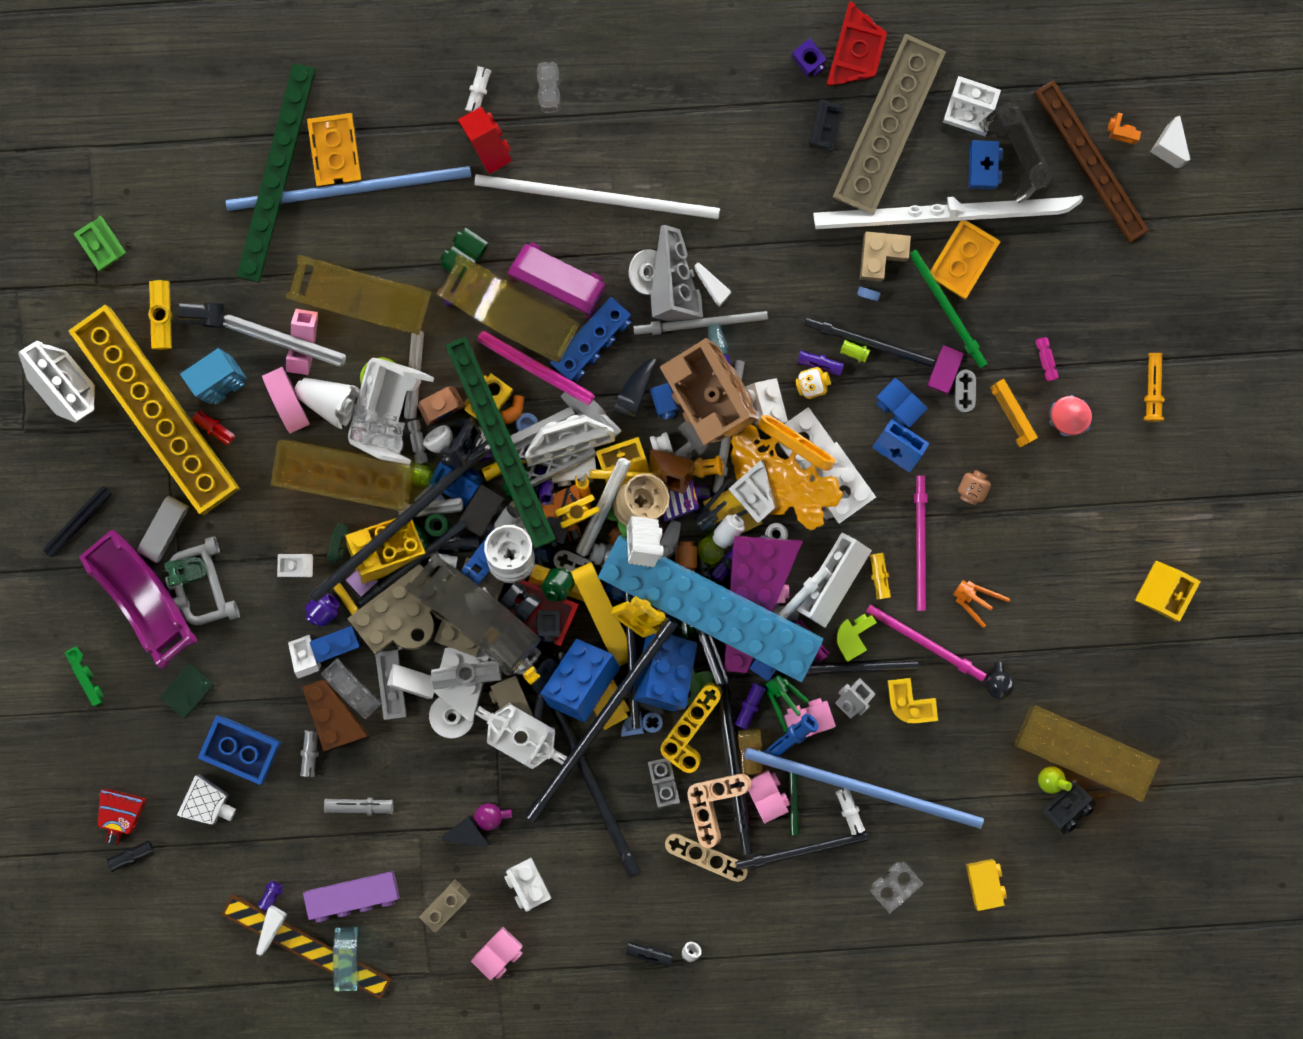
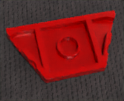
(857, 48)

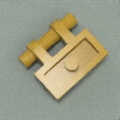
(635, 617)

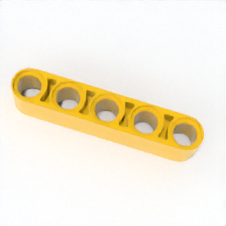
(600, 610)

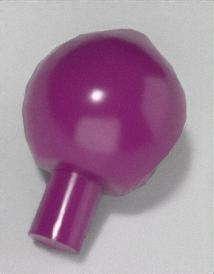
(489, 816)

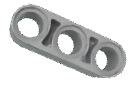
(162, 529)

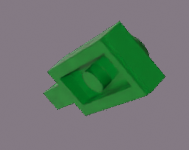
(84, 676)

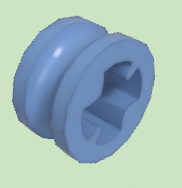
(652, 715)

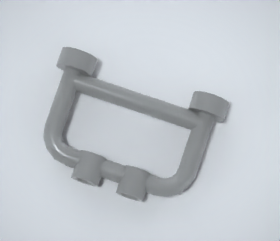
(227, 609)

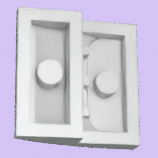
(970, 104)

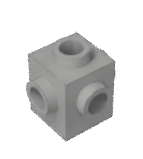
(854, 698)

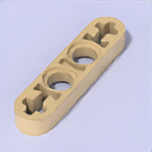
(704, 860)

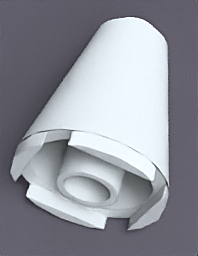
(328, 399)

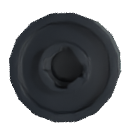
(527, 605)

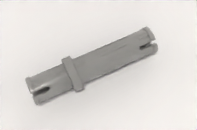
(358, 806)

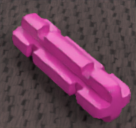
(1047, 359)

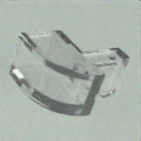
(693, 443)

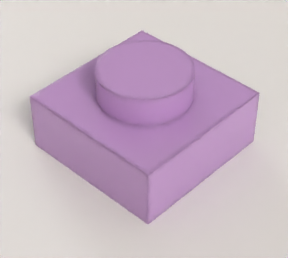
(360, 588)

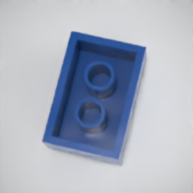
(668, 675)
(580, 680)
(239, 749)

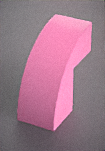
(305, 328)
(285, 400)

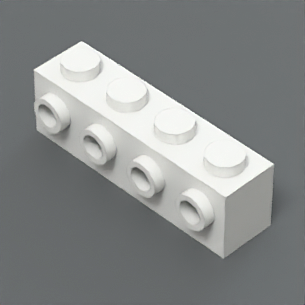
(844, 565)

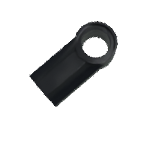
(208, 314)

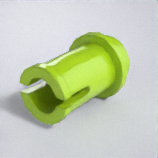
(855, 351)

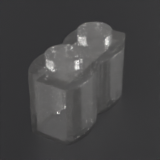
(548, 92)

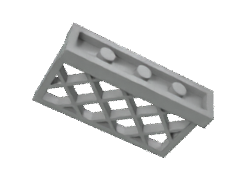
(525, 437)

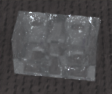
(377, 430)
(900, 891)

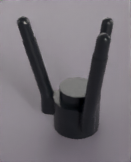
(708, 517)

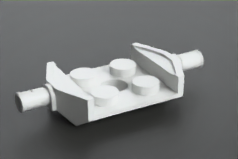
(510, 720)

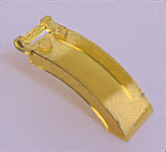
(360, 296)
(509, 310)

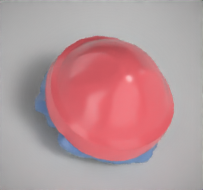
(1070, 416)

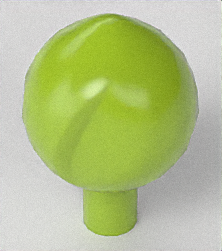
(1053, 780)

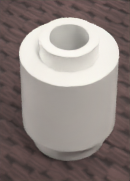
(730, 526)

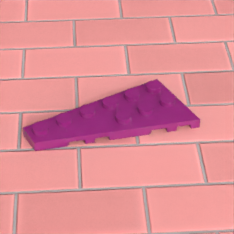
(758, 575)

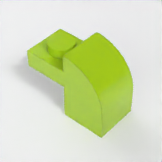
(848, 639)

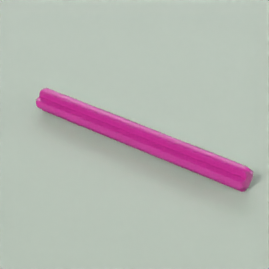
(536, 368)

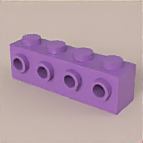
(351, 895)

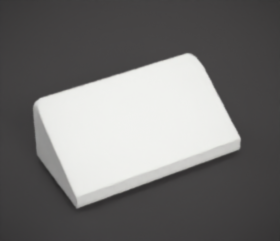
(411, 681)

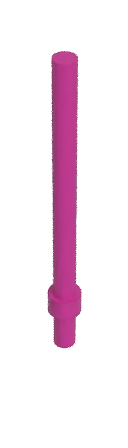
(920, 499)
(963, 665)

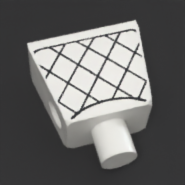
(205, 802)

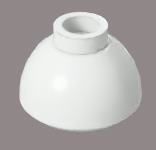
(439, 439)

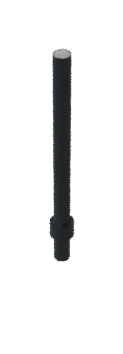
(827, 328)
(378, 588)
(632, 659)
(862, 667)
(759, 860)

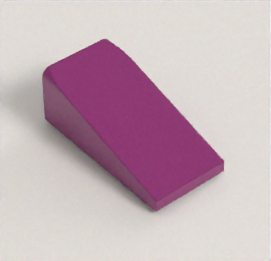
(945, 370)

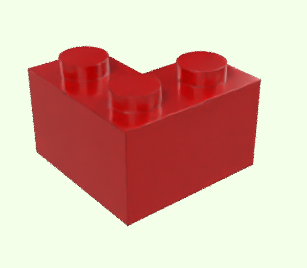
(486, 140)

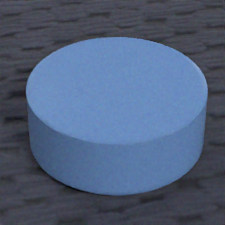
(869, 294)
(525, 421)

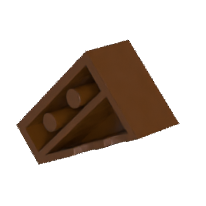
(331, 716)

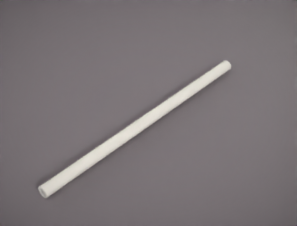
(597, 196)

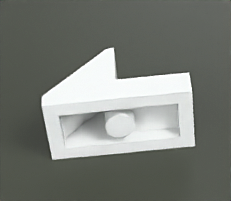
(295, 565)
(303, 657)

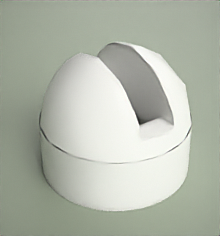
(693, 947)

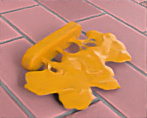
(787, 480)

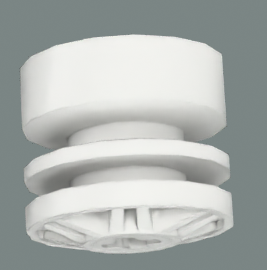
(507, 542)

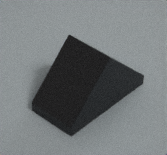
(466, 833)

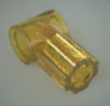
(752, 740)

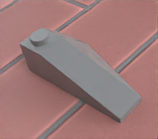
(672, 286)

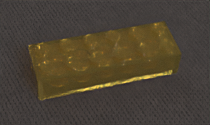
(342, 474)
(1087, 752)

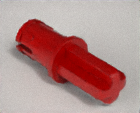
(213, 427)

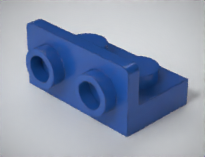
(463, 488)

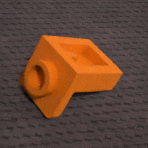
(1125, 134)

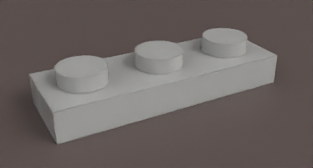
(392, 699)

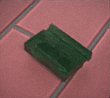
(187, 690)

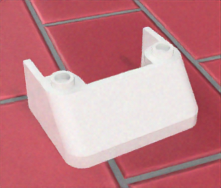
(384, 392)

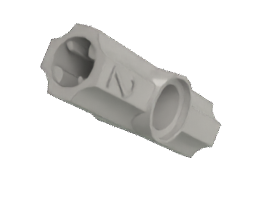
(593, 411)
(451, 676)

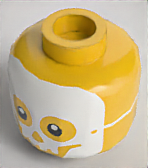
(812, 383)

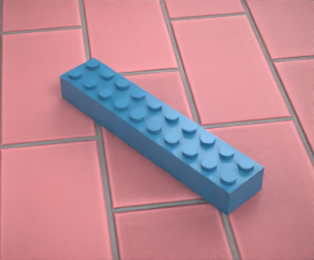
(715, 611)

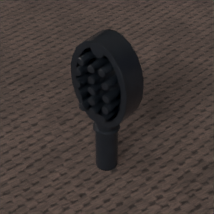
(545, 668)

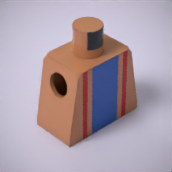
(440, 405)

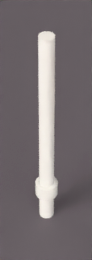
(810, 586)

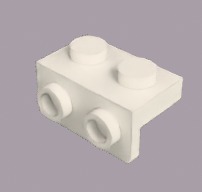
(767, 400)

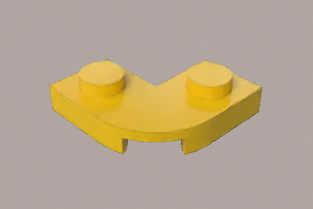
(908, 709)

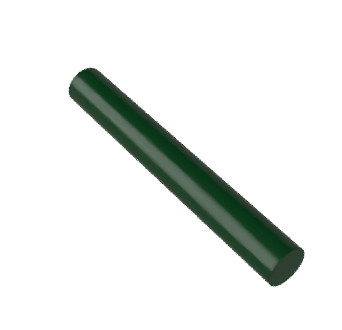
(793, 800)

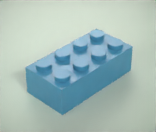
(214, 377)

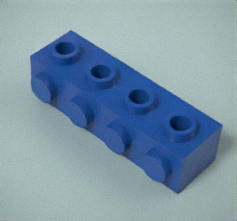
(593, 336)

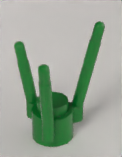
(778, 687)

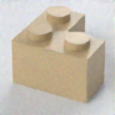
(878, 249)

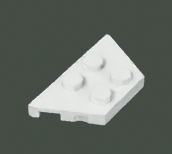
(462, 698)

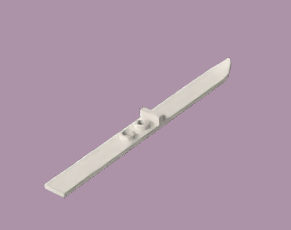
(951, 212)

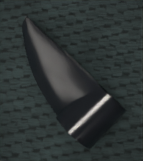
(634, 390)

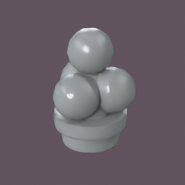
(600, 553)

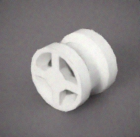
(661, 443)

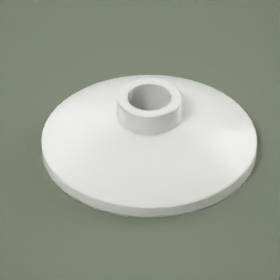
(643, 260)
(441, 725)

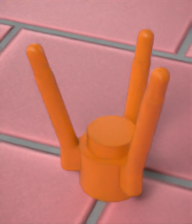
(966, 593)

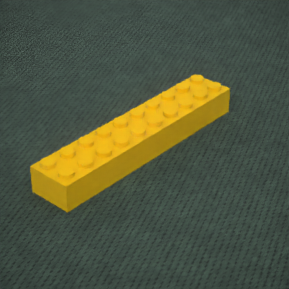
(154, 410)

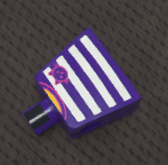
(685, 503)

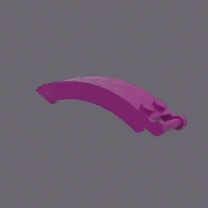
(139, 596)

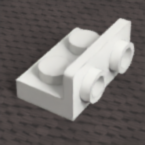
(527, 884)

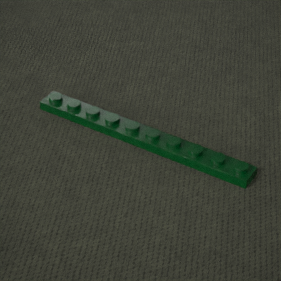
(276, 173)
(500, 443)

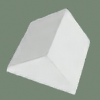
(1172, 144)

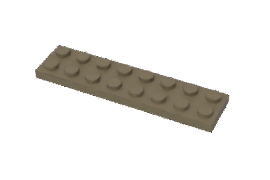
(889, 124)

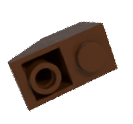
(672, 470)

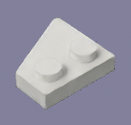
(755, 492)

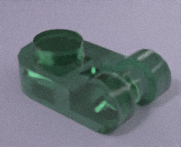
(335, 550)
(193, 569)

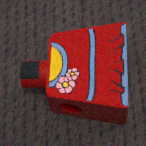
(119, 813)

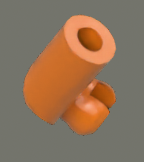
(514, 412)

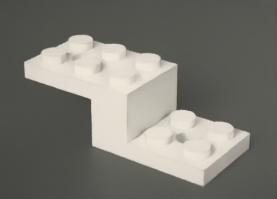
(842, 469)

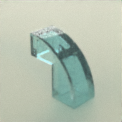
(345, 959)

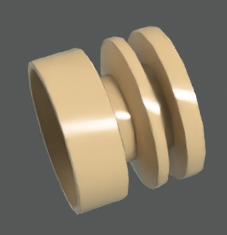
(647, 492)

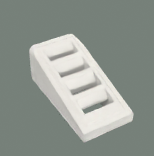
(716, 289)
(272, 923)

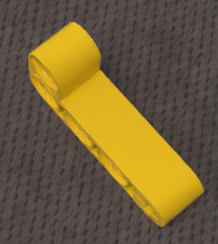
(694, 723)

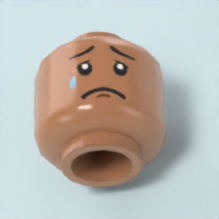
(974, 487)

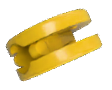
(577, 511)

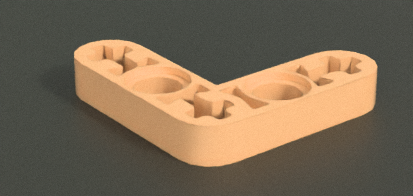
(709, 795)

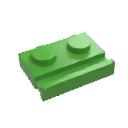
(100, 243)

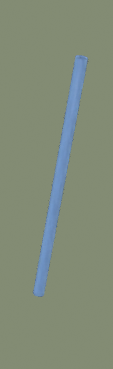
(358, 187)
(864, 788)

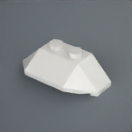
(58, 380)
(566, 438)

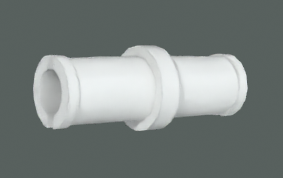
(478, 89)
(850, 811)

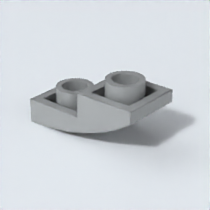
(663, 783)

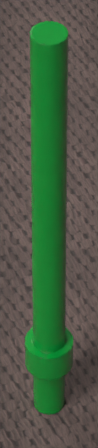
(970, 345)

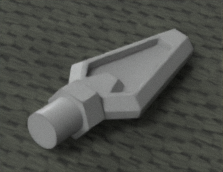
(670, 538)

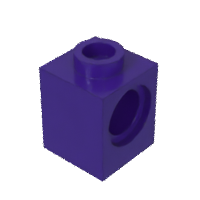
(805, 49)

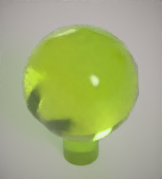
(709, 550)

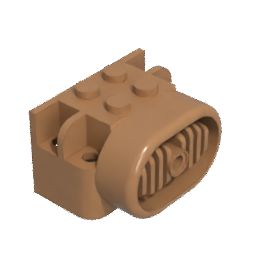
(709, 392)

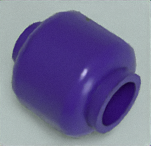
(323, 611)

